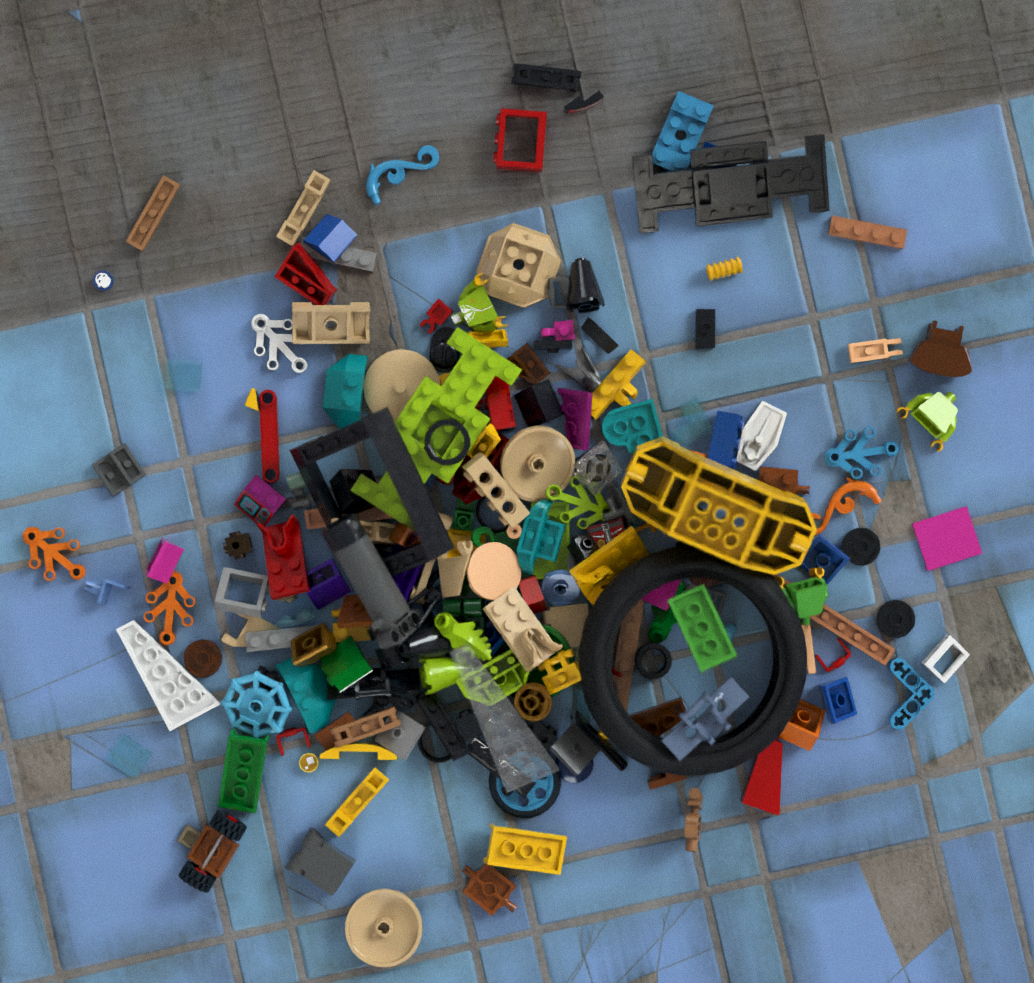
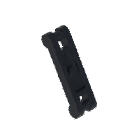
(546, 77)

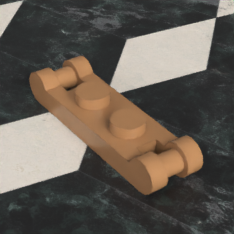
(365, 726)

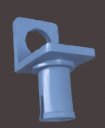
(103, 590)

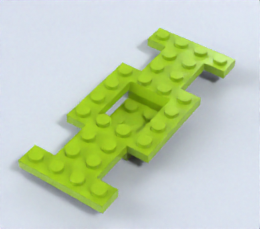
(432, 403)

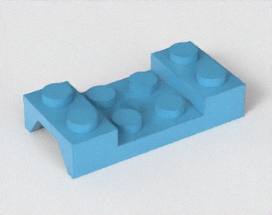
(686, 115)

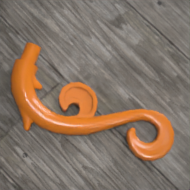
(852, 485)

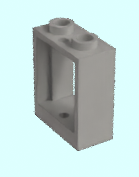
(223, 604)

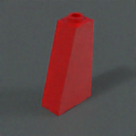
(764, 780)

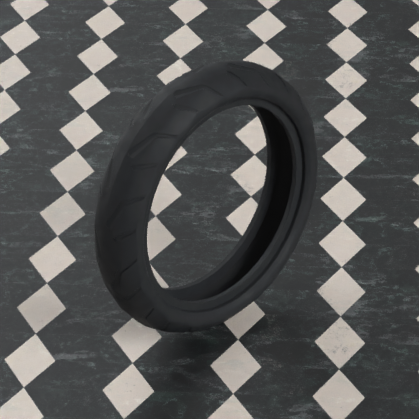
(759, 728)

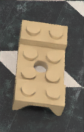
(310, 323)

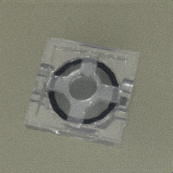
(597, 466)

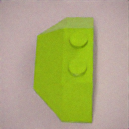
(506, 672)

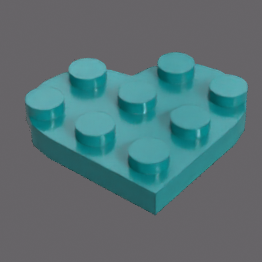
(632, 425)

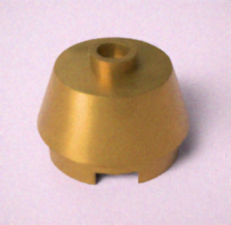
(533, 701)

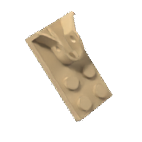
(521, 629)

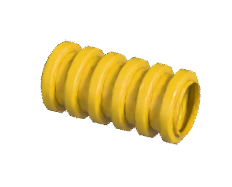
(724, 268)

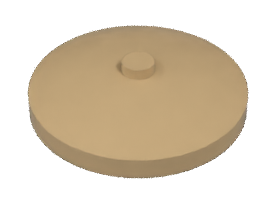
(394, 380)
(535, 461)
(383, 927)

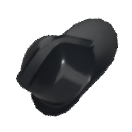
(441, 354)

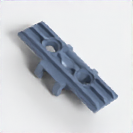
(709, 722)

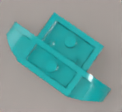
(539, 537)

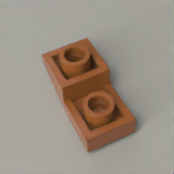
(324, 735)

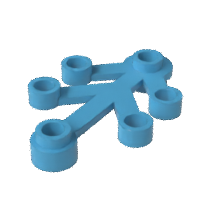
(858, 453)

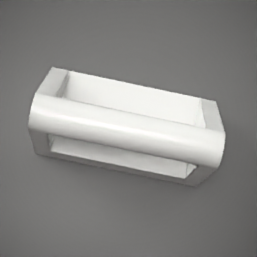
(937, 653)

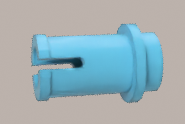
(730, 629)

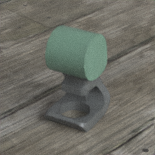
(297, 485)

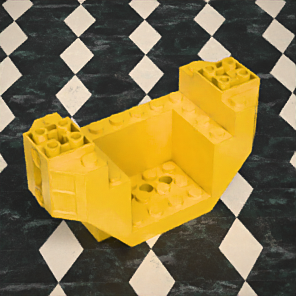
(669, 481)

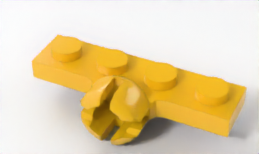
(617, 384)

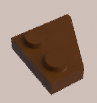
(532, 367)

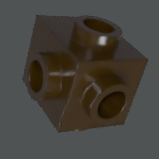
(244, 541)

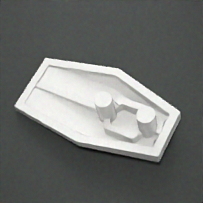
(760, 435)

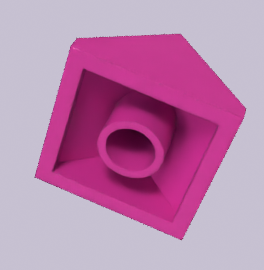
(164, 561)

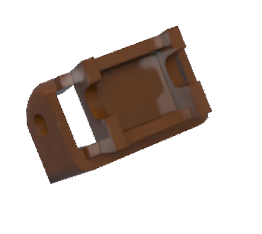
(942, 353)

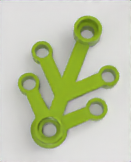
(583, 503)

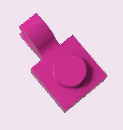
(562, 331)

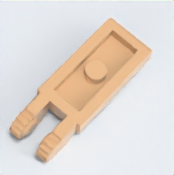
(872, 350)

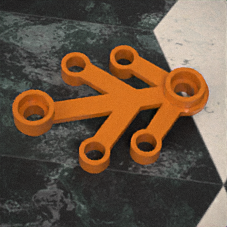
(51, 552)
(170, 605)

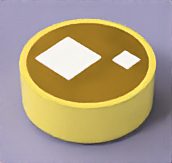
(309, 762)

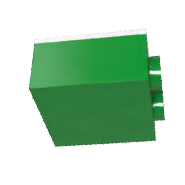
(345, 665)

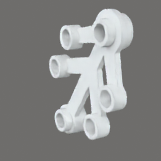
(276, 340)

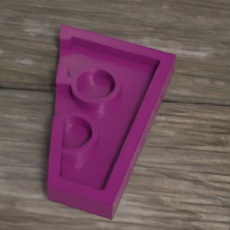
(578, 416)

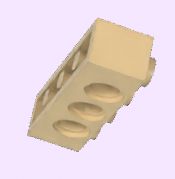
(516, 510)

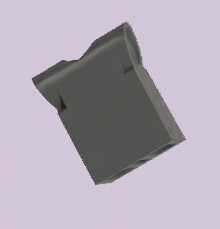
(321, 862)

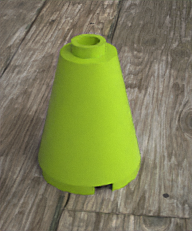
(437, 674)

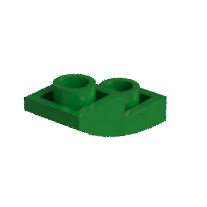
(464, 515)

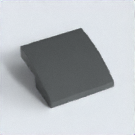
(118, 470)

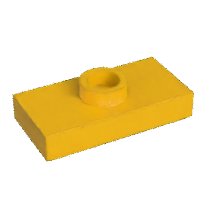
(492, 339)

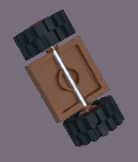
(212, 851)

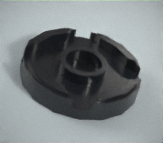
(861, 546)
(895, 618)

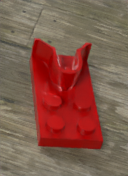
(285, 558)

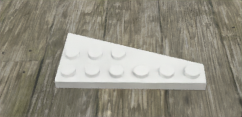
(168, 682)

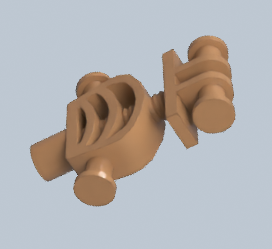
(693, 820)

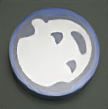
(103, 280)

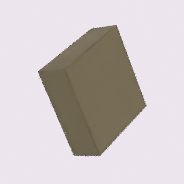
(189, 836)

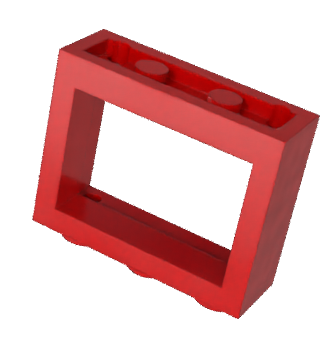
(499, 139)

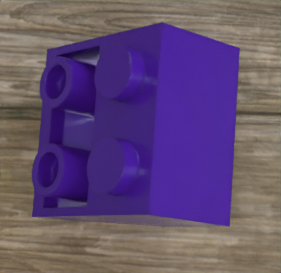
(326, 584)

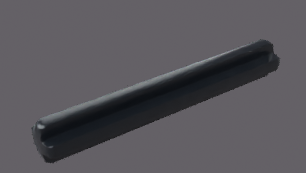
(603, 745)

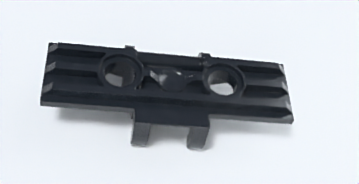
(378, 684)

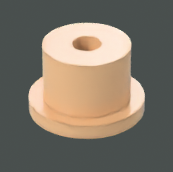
(511, 531)

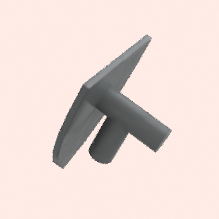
(618, 508)

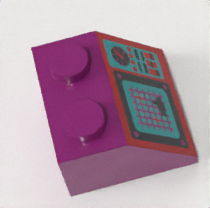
(260, 501)

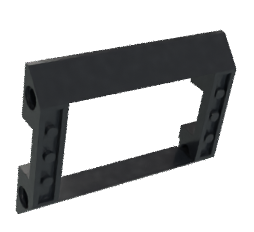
(402, 472)

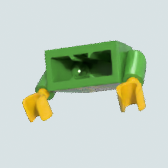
(806, 595)

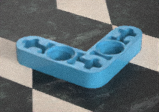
(914, 689)

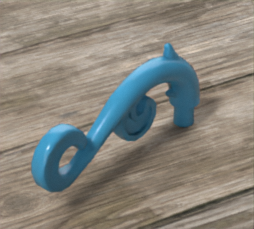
(398, 165)

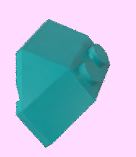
(345, 389)
(309, 693)

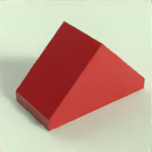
(532, 594)

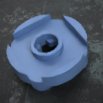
(552, 594)

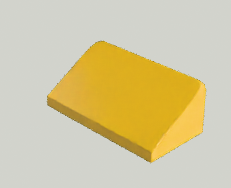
(485, 442)

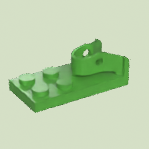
(702, 628)

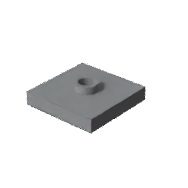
(401, 738)

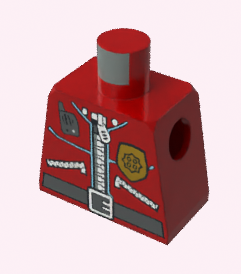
(606, 532)

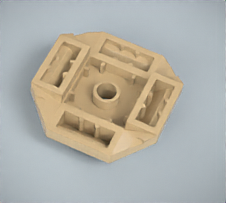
(518, 286)

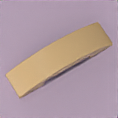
(304, 208)

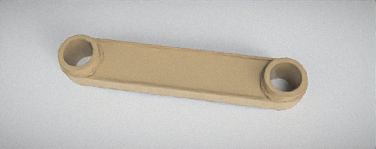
(427, 568)

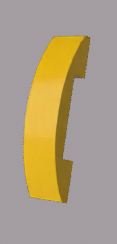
(335, 752)
(356, 802)

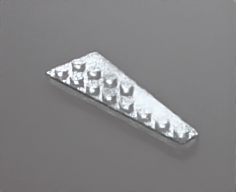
(511, 742)

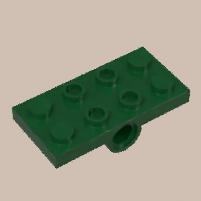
(467, 607)

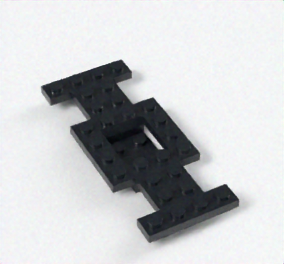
(734, 191)

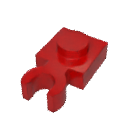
(438, 314)

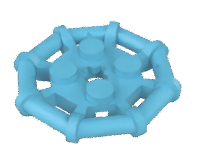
(264, 698)

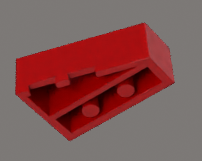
(305, 276)
(500, 405)

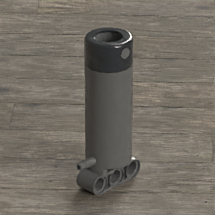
(371, 581)

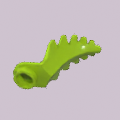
(463, 634)

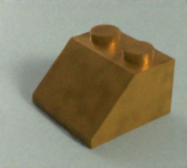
(312, 645)

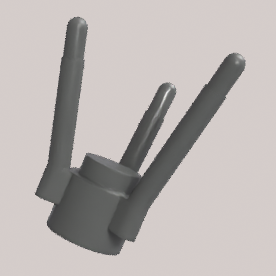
(591, 380)

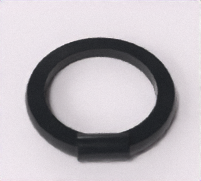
(430, 451)

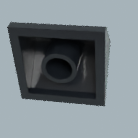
(539, 404)

